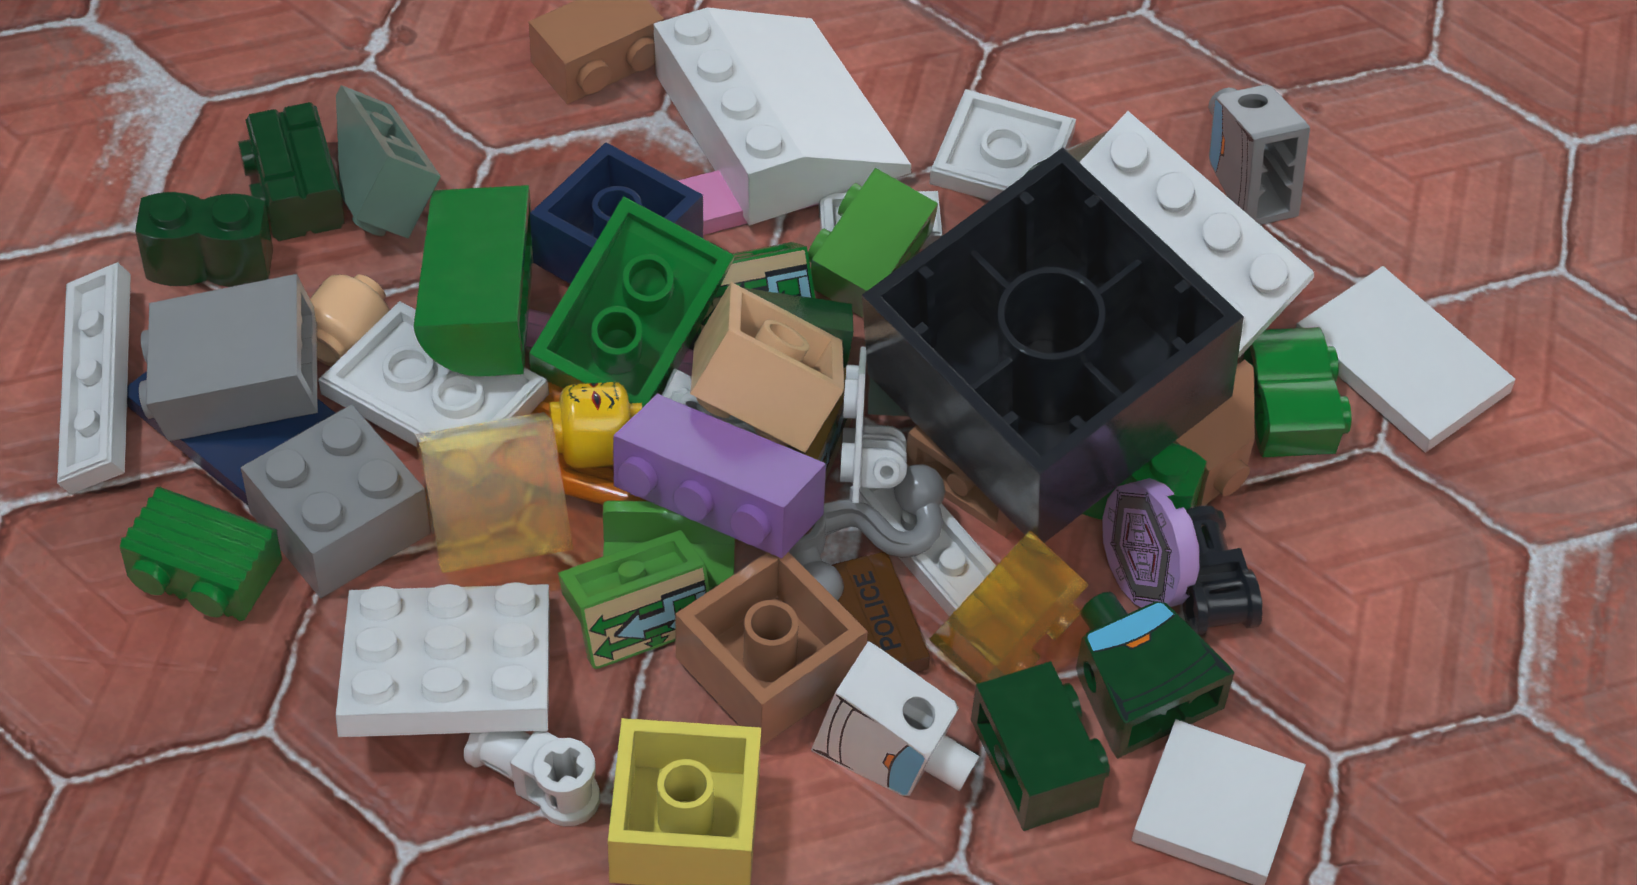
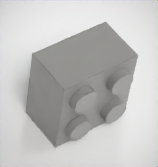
(336, 500)

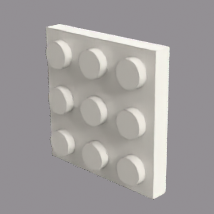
(445, 660)

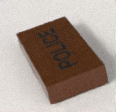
(880, 606)

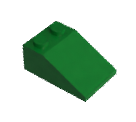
(632, 305)

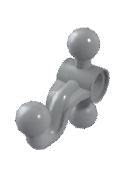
(918, 494)

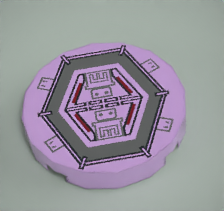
(1150, 543)

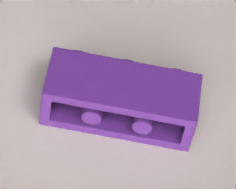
(719, 475)

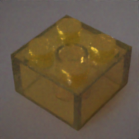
(494, 492)

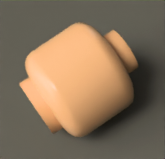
(345, 313)

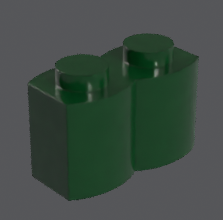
(204, 239)

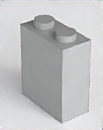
(230, 358)

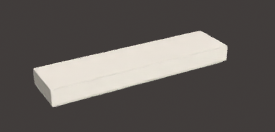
(94, 379)

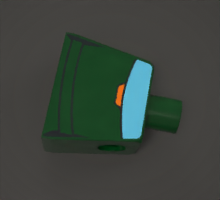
(1146, 672)

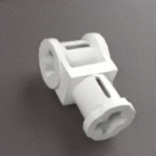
(542, 771)

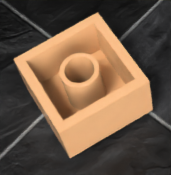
(767, 369)

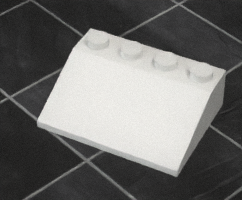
(771, 108)

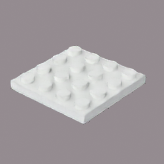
(1199, 224)

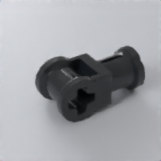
(1225, 586)

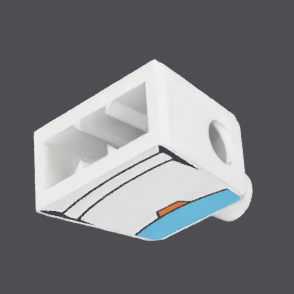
(892, 726)

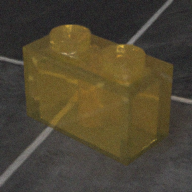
(1011, 611)

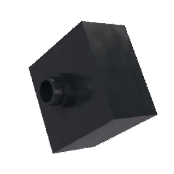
(1051, 344)

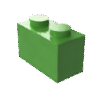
(877, 234)

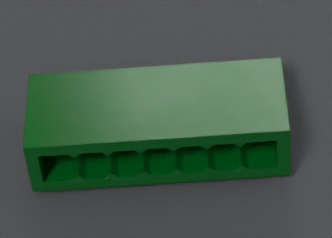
(476, 280)

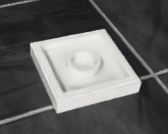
(996, 144)
(1218, 803)

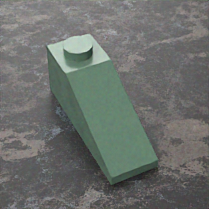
(381, 165)

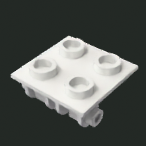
(870, 453)

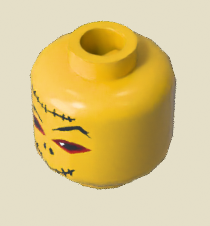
(588, 420)

